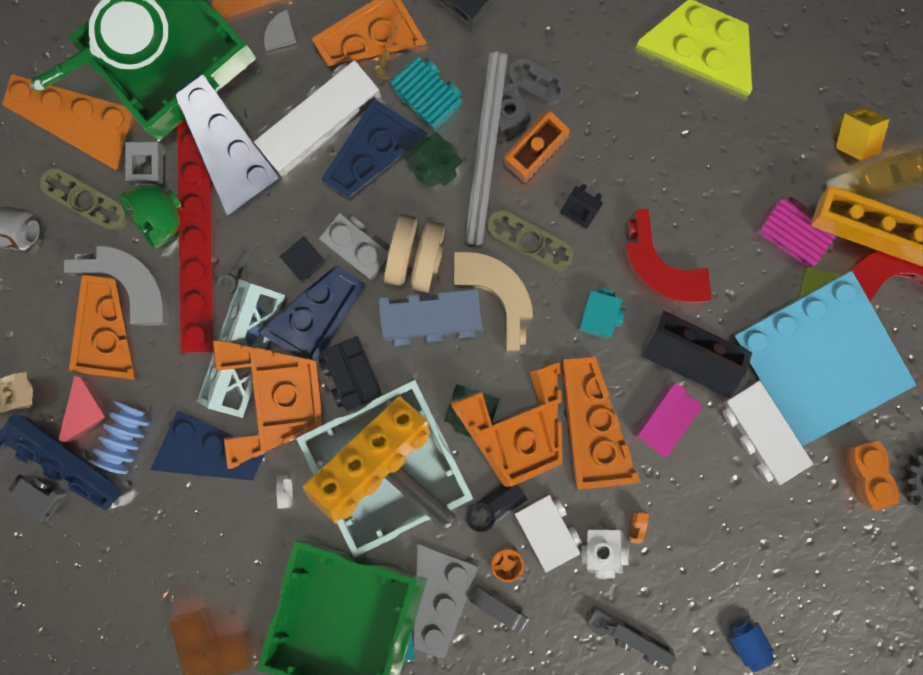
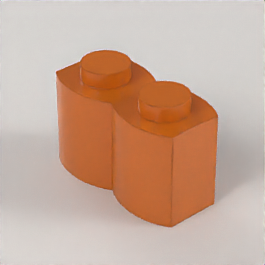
(873, 482)

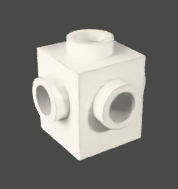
(599, 542)

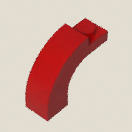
(878, 267)
(655, 275)

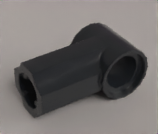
(498, 505)

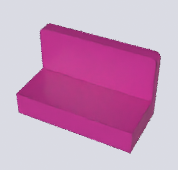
(668, 420)

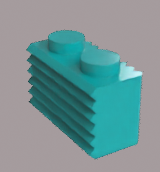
(426, 93)

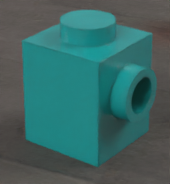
(601, 313)

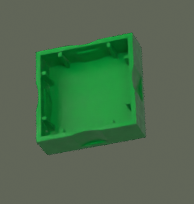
(196, 43)
(340, 615)

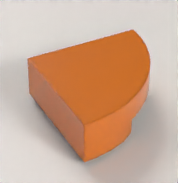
(638, 526)

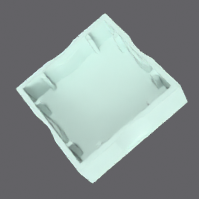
(388, 510)

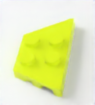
(704, 44)

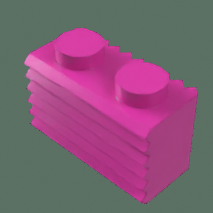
(790, 231)

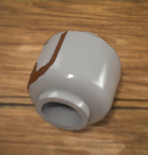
(17, 229)

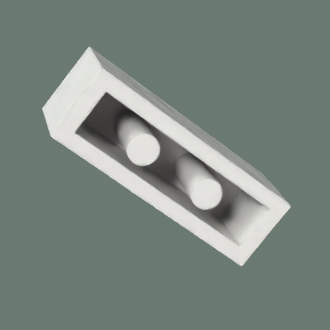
(765, 434)

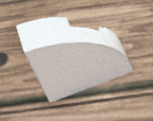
(284, 491)

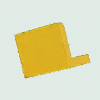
(862, 133)

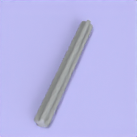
(486, 147)

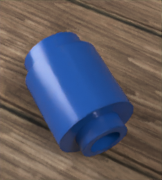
(752, 645)

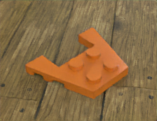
(283, 396)
(522, 442)

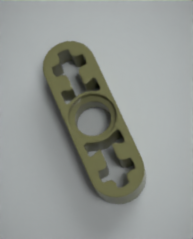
(69, 180)
(527, 227)

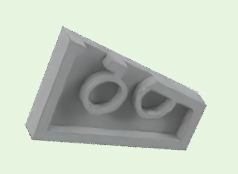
(442, 600)

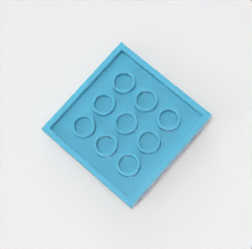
(825, 358)

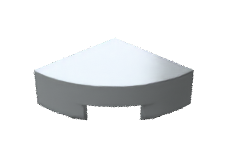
(279, 32)

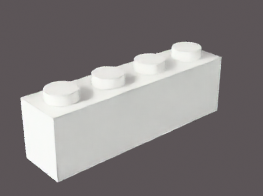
(317, 118)

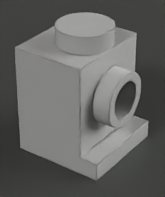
(139, 154)

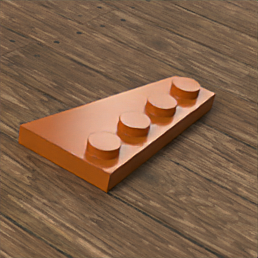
(78, 119)
(595, 437)

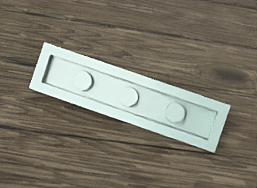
(234, 330)

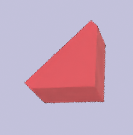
(83, 410)

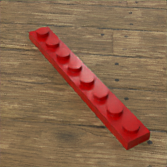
(195, 247)

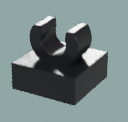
(582, 206)

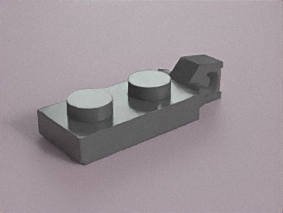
(631, 637)

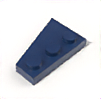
(371, 148)
(314, 315)
(200, 450)

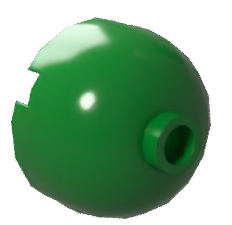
(153, 212)

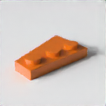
(366, 34)

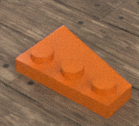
(100, 332)

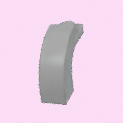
(143, 286)

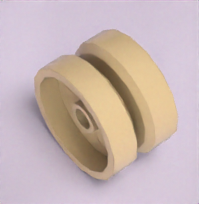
(411, 252)

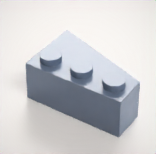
(430, 317)

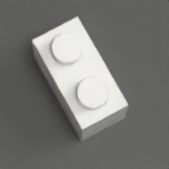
(547, 532)

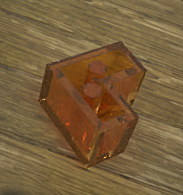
(203, 653)

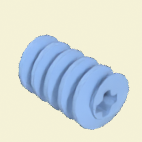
(120, 438)

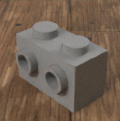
(355, 247)

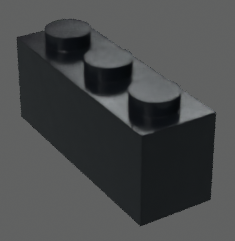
(697, 354)

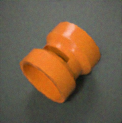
(508, 569)

